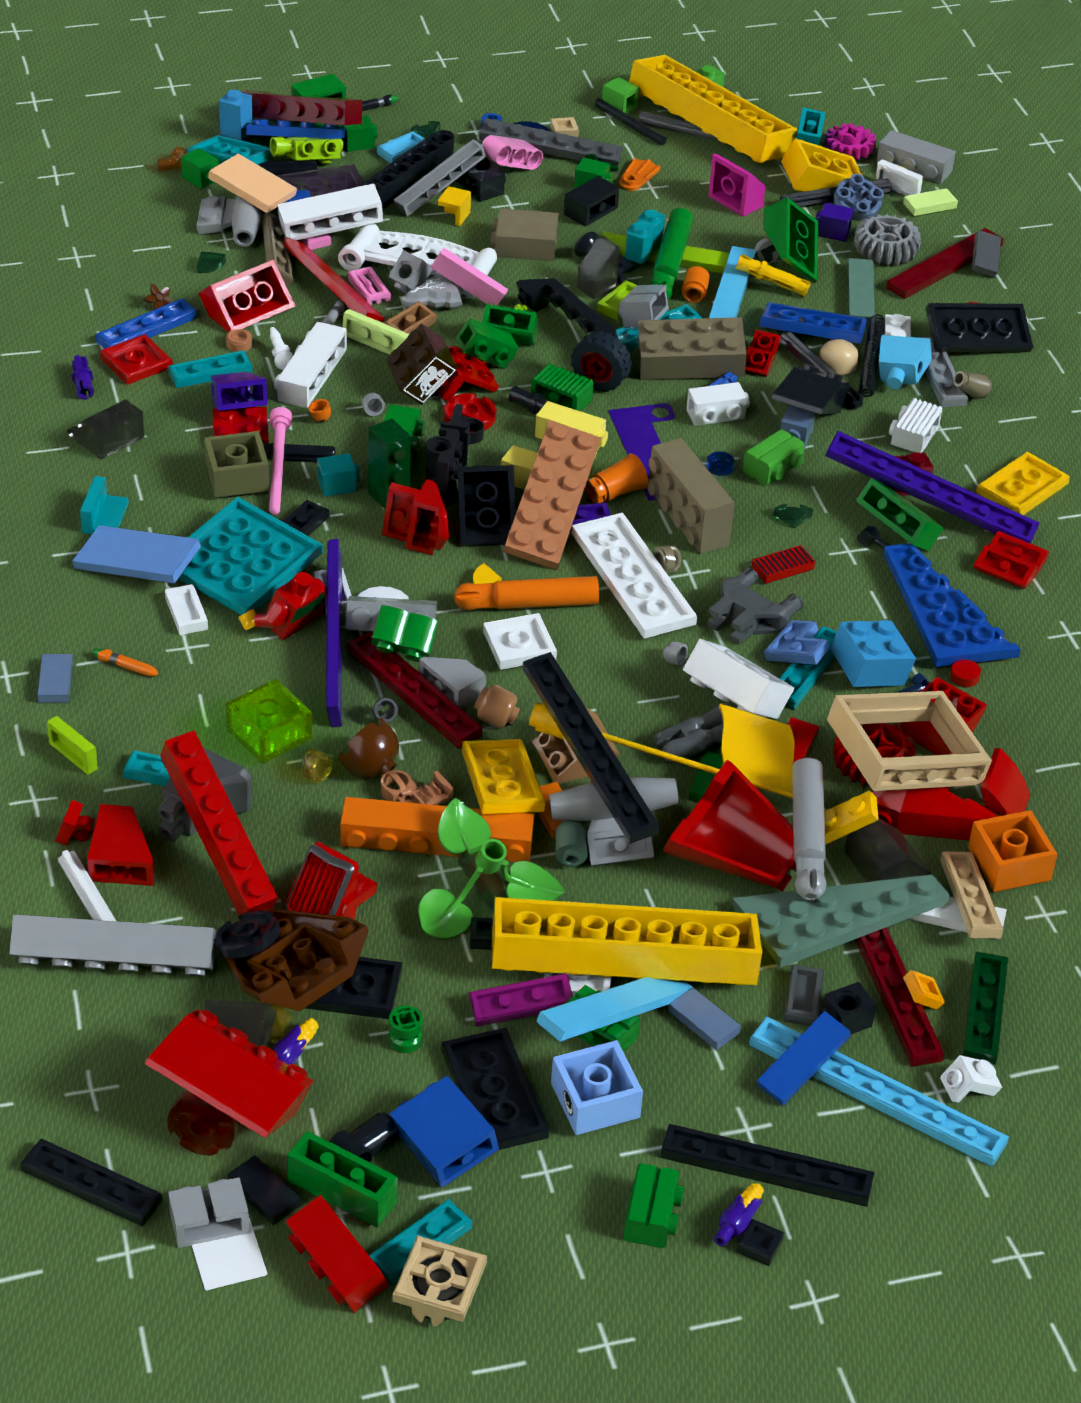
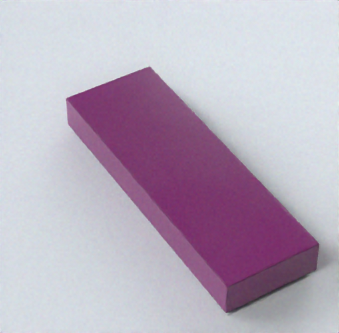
(519, 999)

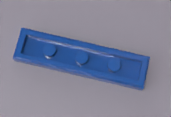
(148, 323)

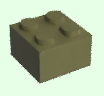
(236, 464)

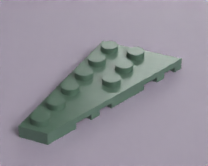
(801, 927)

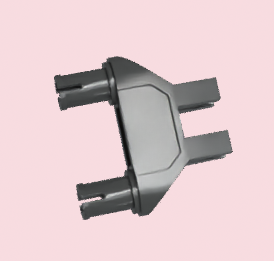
(748, 610)

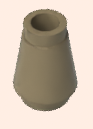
(974, 384)

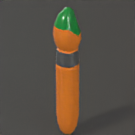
(107, 655)

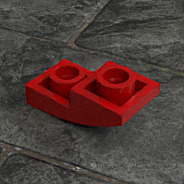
(762, 352)

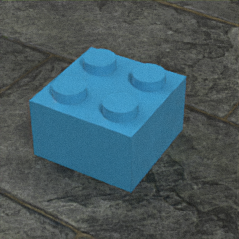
(872, 653)

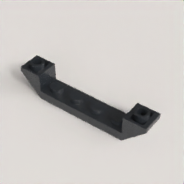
(541, 292)

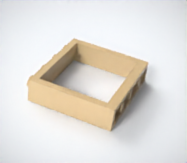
(963, 767)

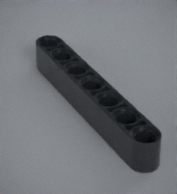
(412, 166)

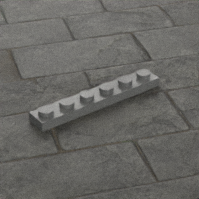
(553, 143)

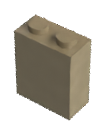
(525, 234)

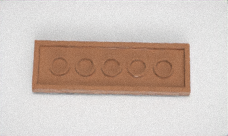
(552, 495)

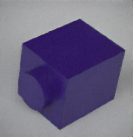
(834, 222)

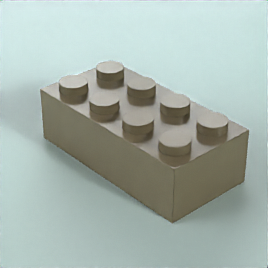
(691, 348)
(690, 496)

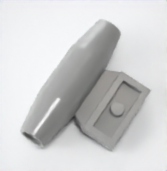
(221, 212)
(604, 836)

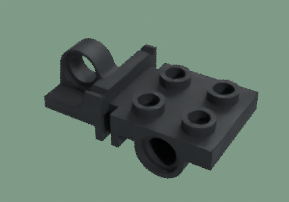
(450, 451)

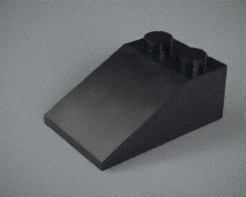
(812, 390)
(486, 504)

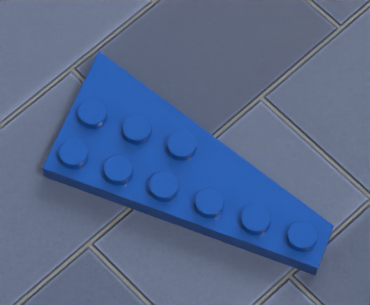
(944, 616)

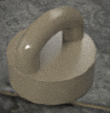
(668, 558)

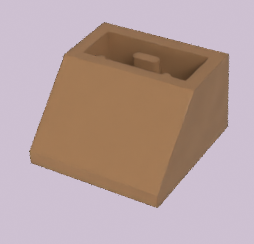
(560, 758)

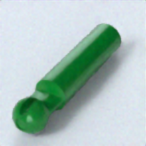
(672, 248)

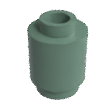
(571, 843)

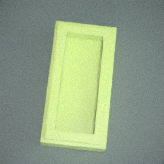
(930, 202)

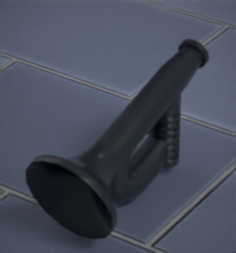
(587, 241)

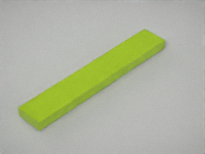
(708, 259)

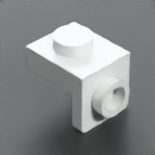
(970, 1075)

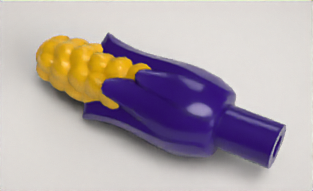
(295, 1041)
(739, 1214)

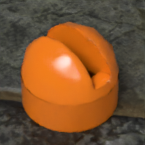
(324, 407)

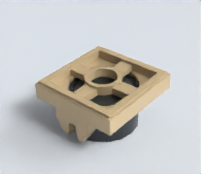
(439, 1280)

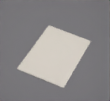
(229, 1260)

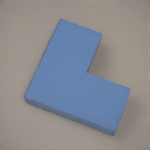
(797, 644)

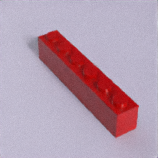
(217, 824)

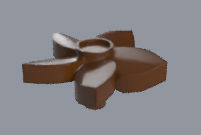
(158, 297)

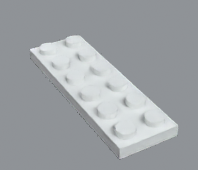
(634, 575)

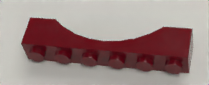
(306, 109)

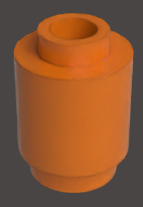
(695, 284)

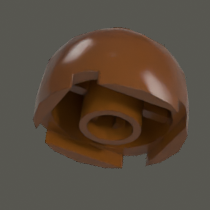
(371, 751)

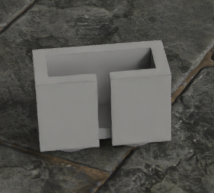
(643, 303)
(208, 1213)

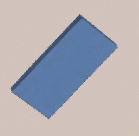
(136, 554)

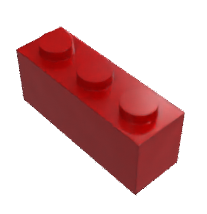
(335, 1254)

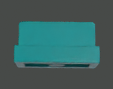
(101, 508)

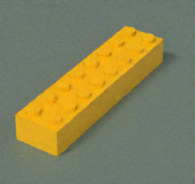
(712, 108)
(626, 941)

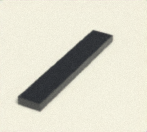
(767, 1165)

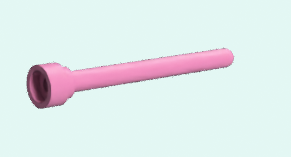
(280, 421)

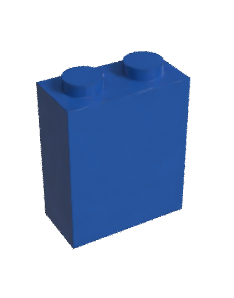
(444, 1131)

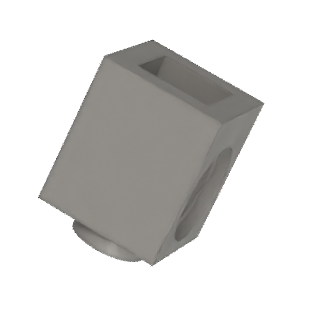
(406, 264)

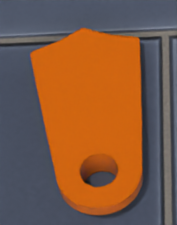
(638, 174)

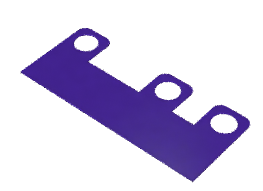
(638, 433)

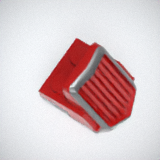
(329, 884)

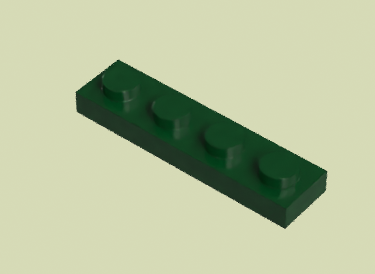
(985, 1007)

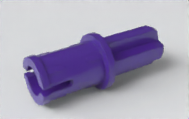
(82, 377)

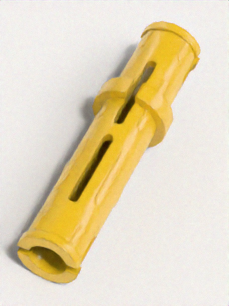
(763, 271)

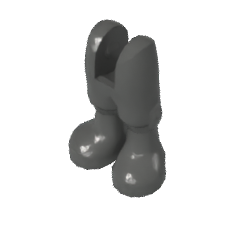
(691, 735)

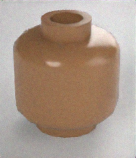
(497, 706)

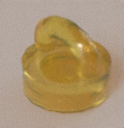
(316, 765)

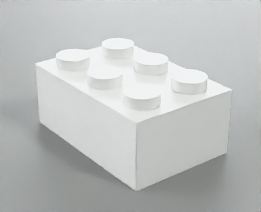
(737, 680)

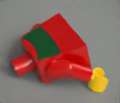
(291, 607)

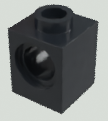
(850, 1007)

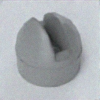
(376, 405)
(675, 653)

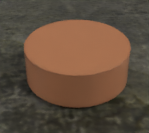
(239, 340)

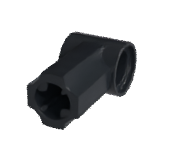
(368, 1137)

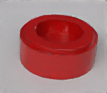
(965, 673)

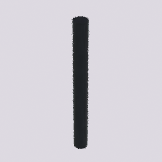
(630, 121)

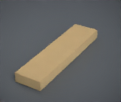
(971, 895)

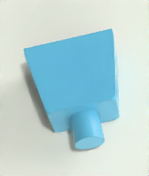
(903, 359)

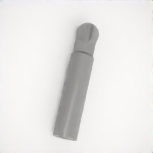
(809, 828)

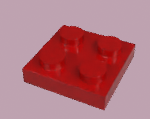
(241, 421)

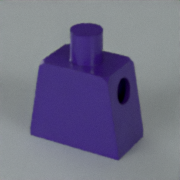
(234, 391)

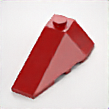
(930, 812)

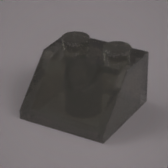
(110, 429)
(883, 853)

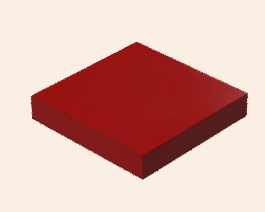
(135, 359)

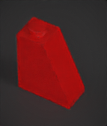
(119, 848)

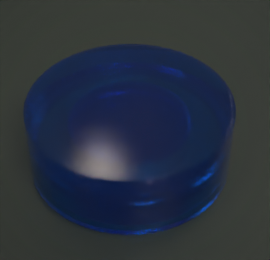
(720, 463)

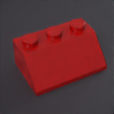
(247, 297)

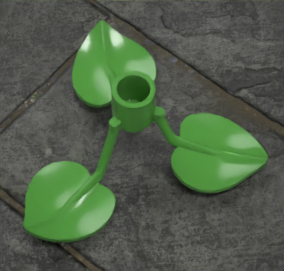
(463, 831)

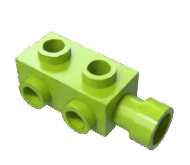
(307, 148)

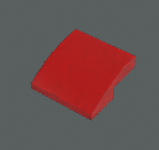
(1011, 560)
(1004, 786)

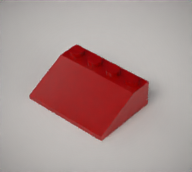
(231, 1072)

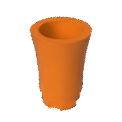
(617, 480)

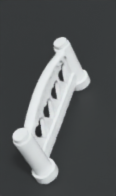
(366, 247)

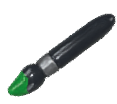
(378, 102)

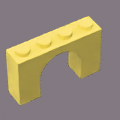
(524, 459)

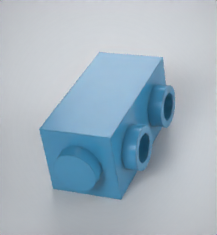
(235, 114)

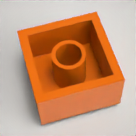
(1012, 851)

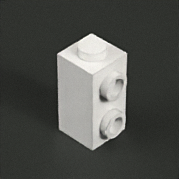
(717, 403)

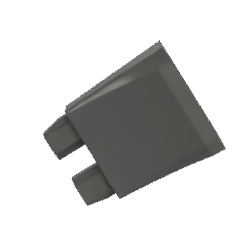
(235, 781)

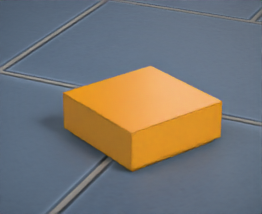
(923, 989)

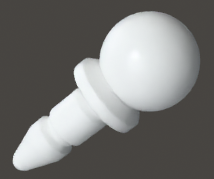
(280, 352)

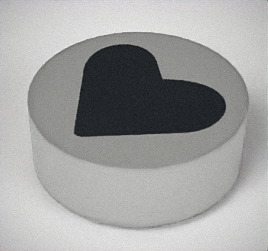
(766, 251)

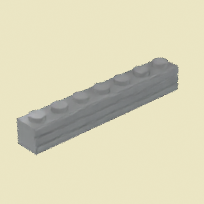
(440, 178)

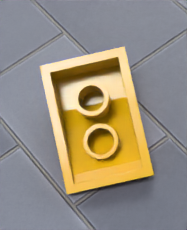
(816, 167)

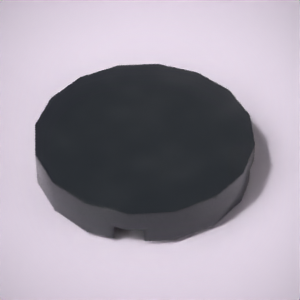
(248, 935)

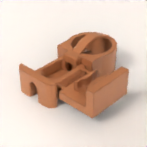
(407, 793)

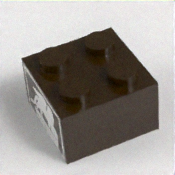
(421, 364)

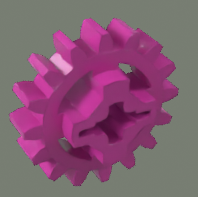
(851, 140)

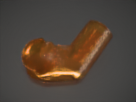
(173, 160)

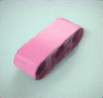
(512, 152)

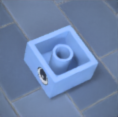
(596, 1087)

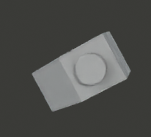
(454, 678)

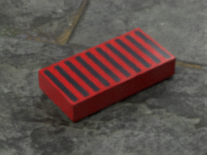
(783, 564)

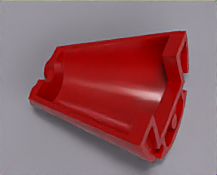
(736, 832)

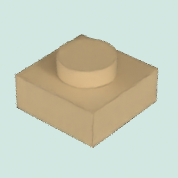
(565, 126)

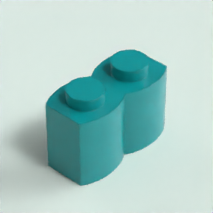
(644, 236)

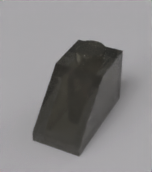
(599, 269)

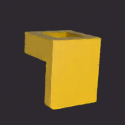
(456, 202)

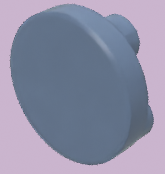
(859, 195)

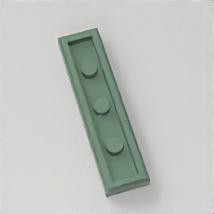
(861, 288)

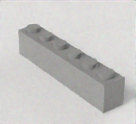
(113, 943)

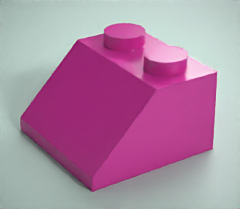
(735, 187)

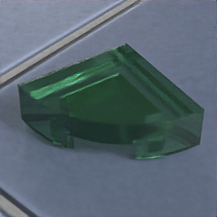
(426, 130)
(210, 262)
(793, 515)

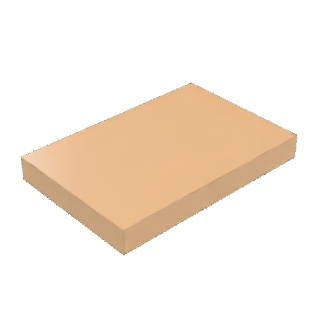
(252, 183)

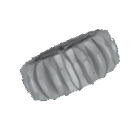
(887, 239)

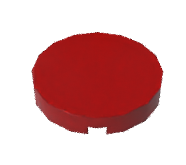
(473, 407)

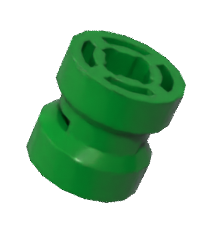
(405, 1029)

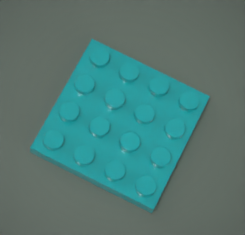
(247, 556)

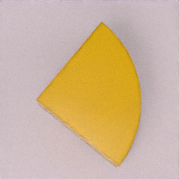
(484, 574)

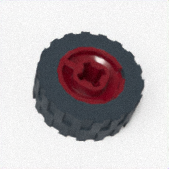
(602, 360)

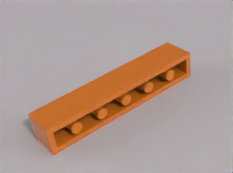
(415, 828)

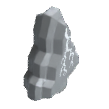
(435, 293)

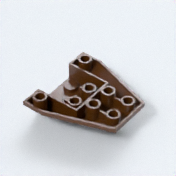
(304, 961)

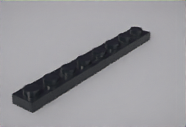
(591, 748)

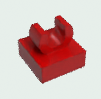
(74, 824)

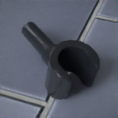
(869, 535)

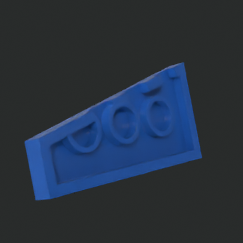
(289, 129)

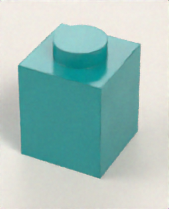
(337, 474)

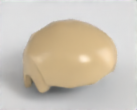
(840, 356)

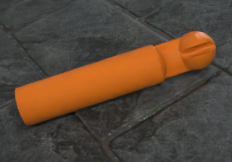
(528, 593)

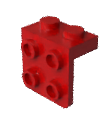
(469, 370)

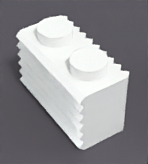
(915, 425)

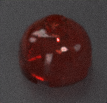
(201, 1125)

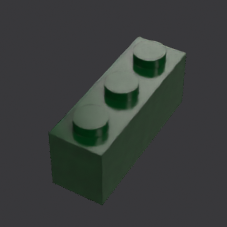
(387, 459)

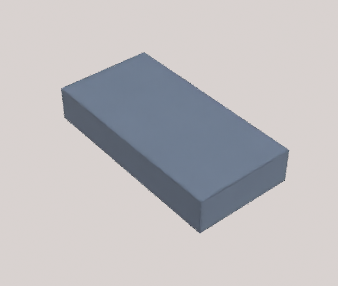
(55, 678)
(704, 1018)

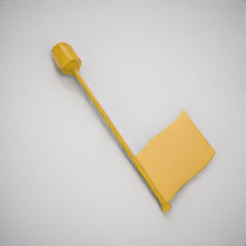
(751, 742)

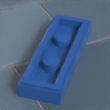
(803, 1058)

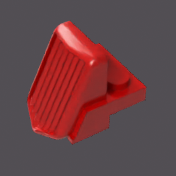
(416, 517)

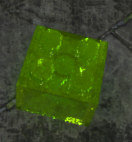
(269, 720)

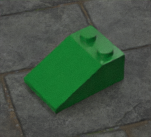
(793, 236)

